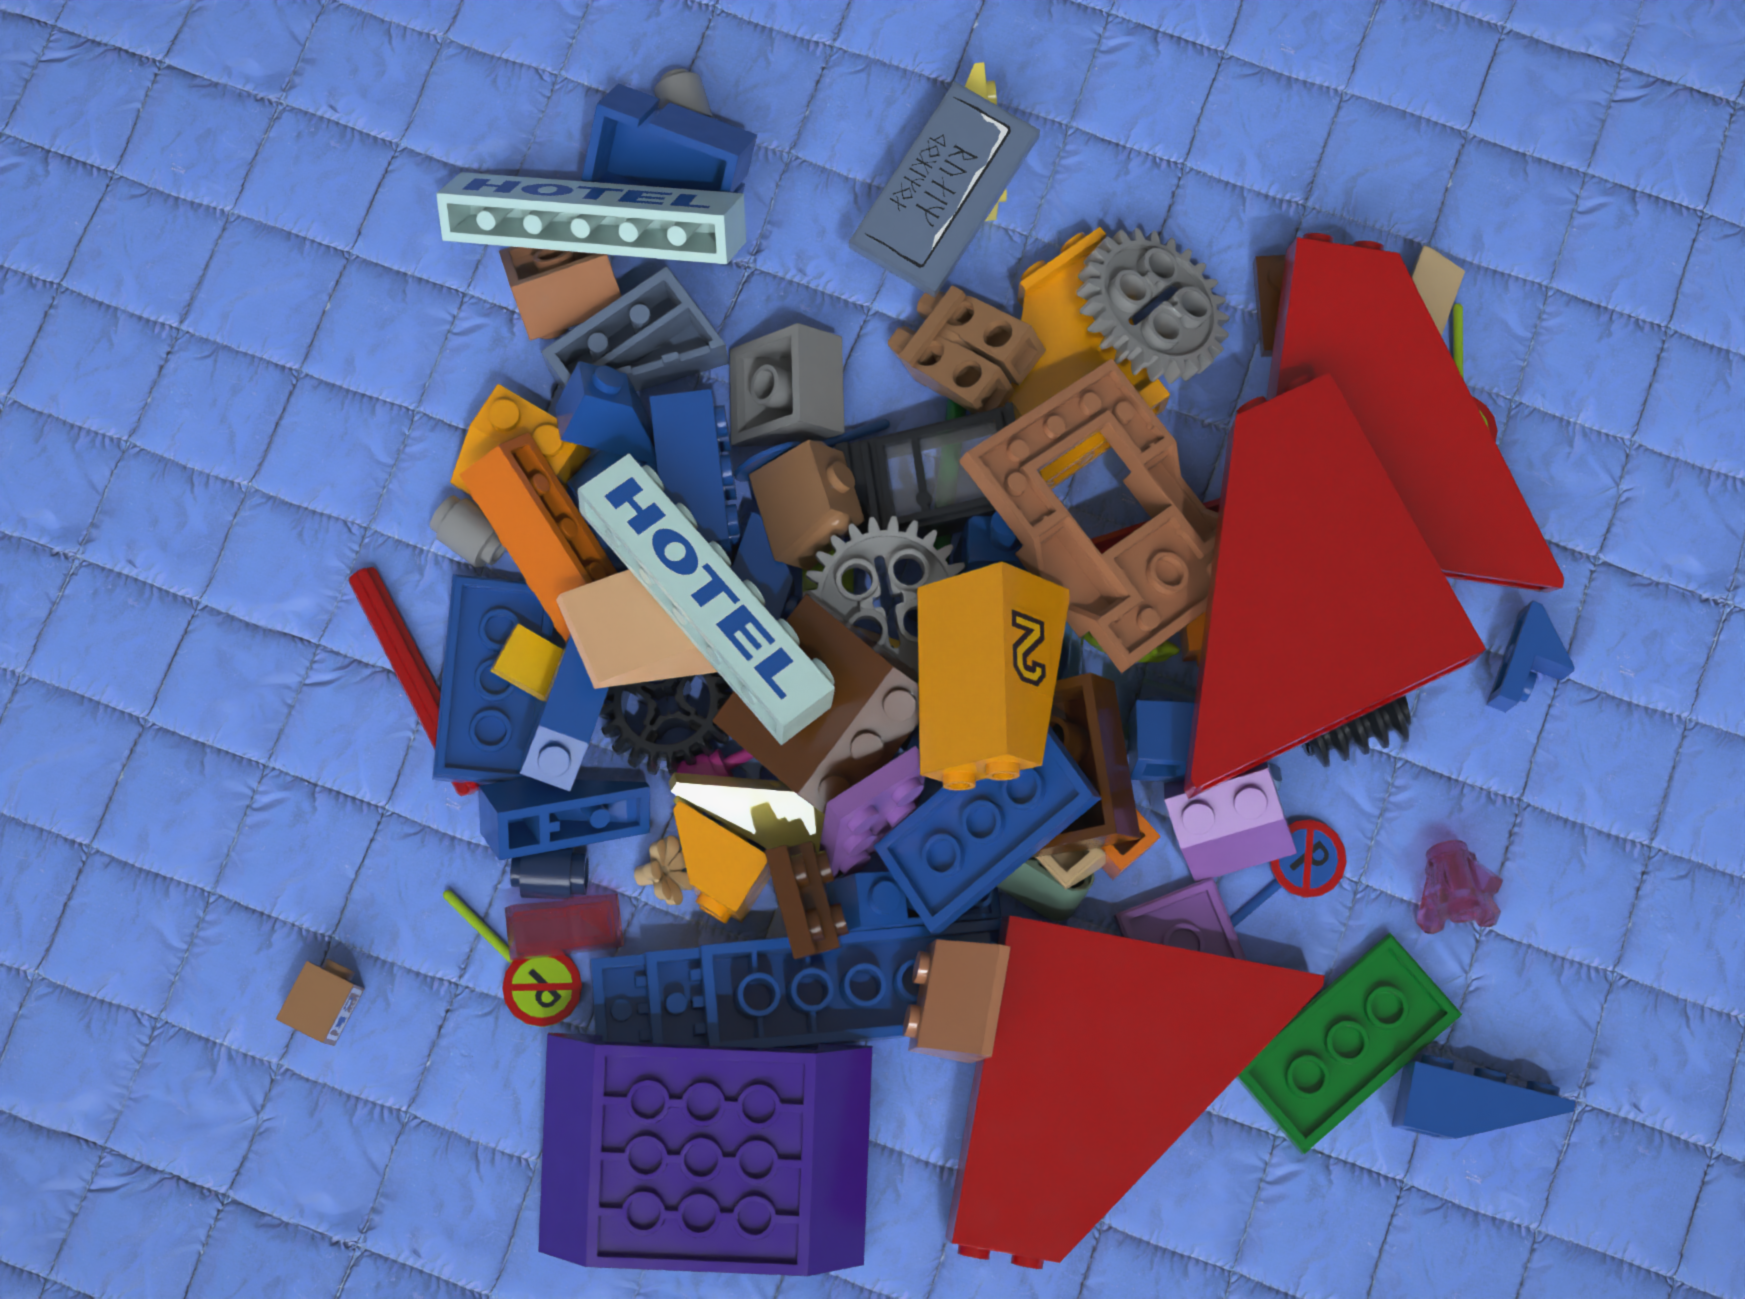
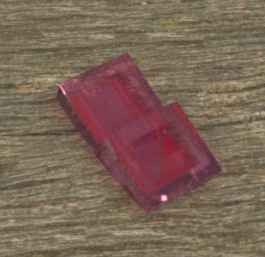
(564, 927)

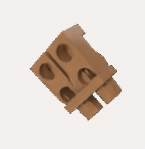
(967, 350)

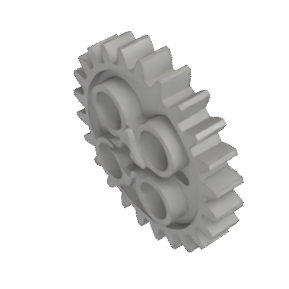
(1126, 277)
(860, 553)

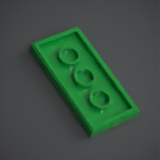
(1347, 1043)

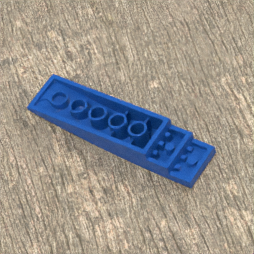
(764, 996)

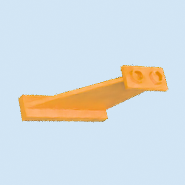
(1071, 351)

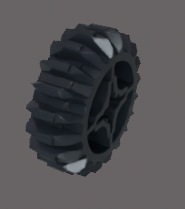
(658, 725)

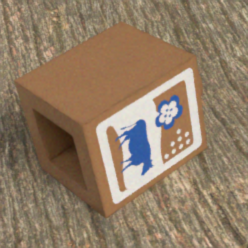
(321, 1001)

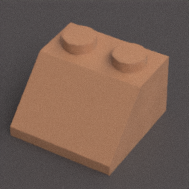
(558, 287)
(957, 999)

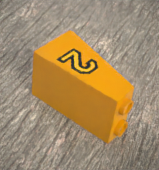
(987, 673)

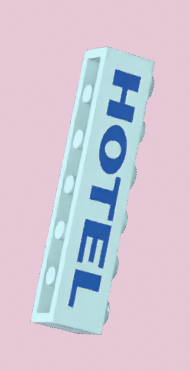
(593, 217)
(707, 598)

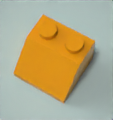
(507, 417)
(720, 866)

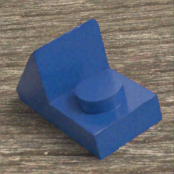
(1531, 646)

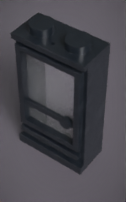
(920, 473)

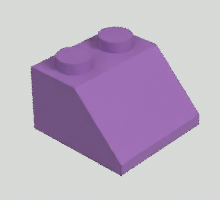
(1230, 824)

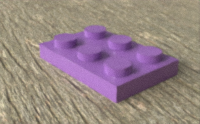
(869, 812)

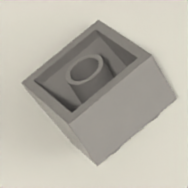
(787, 387)

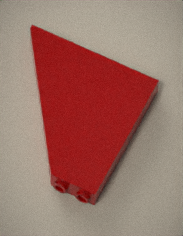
(1369, 328)
(1314, 589)
(1095, 1076)

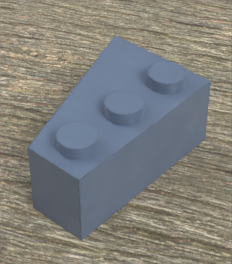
(647, 333)

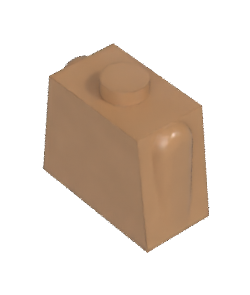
(806, 501)

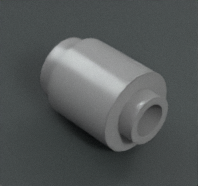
(683, 89)
(466, 532)

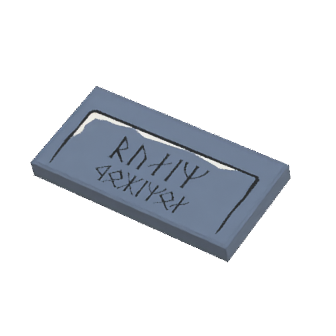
(944, 189)

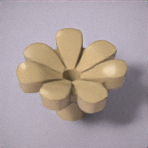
(665, 871)

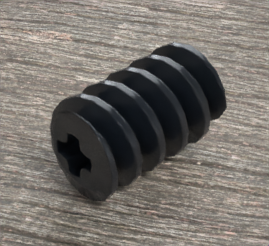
(1373, 724)

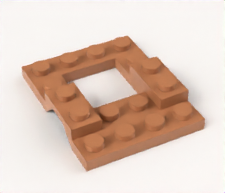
(1147, 581)

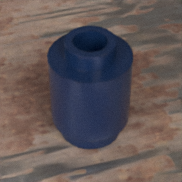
(551, 874)

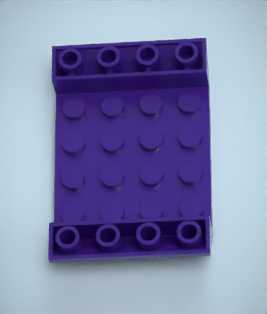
(705, 1156)

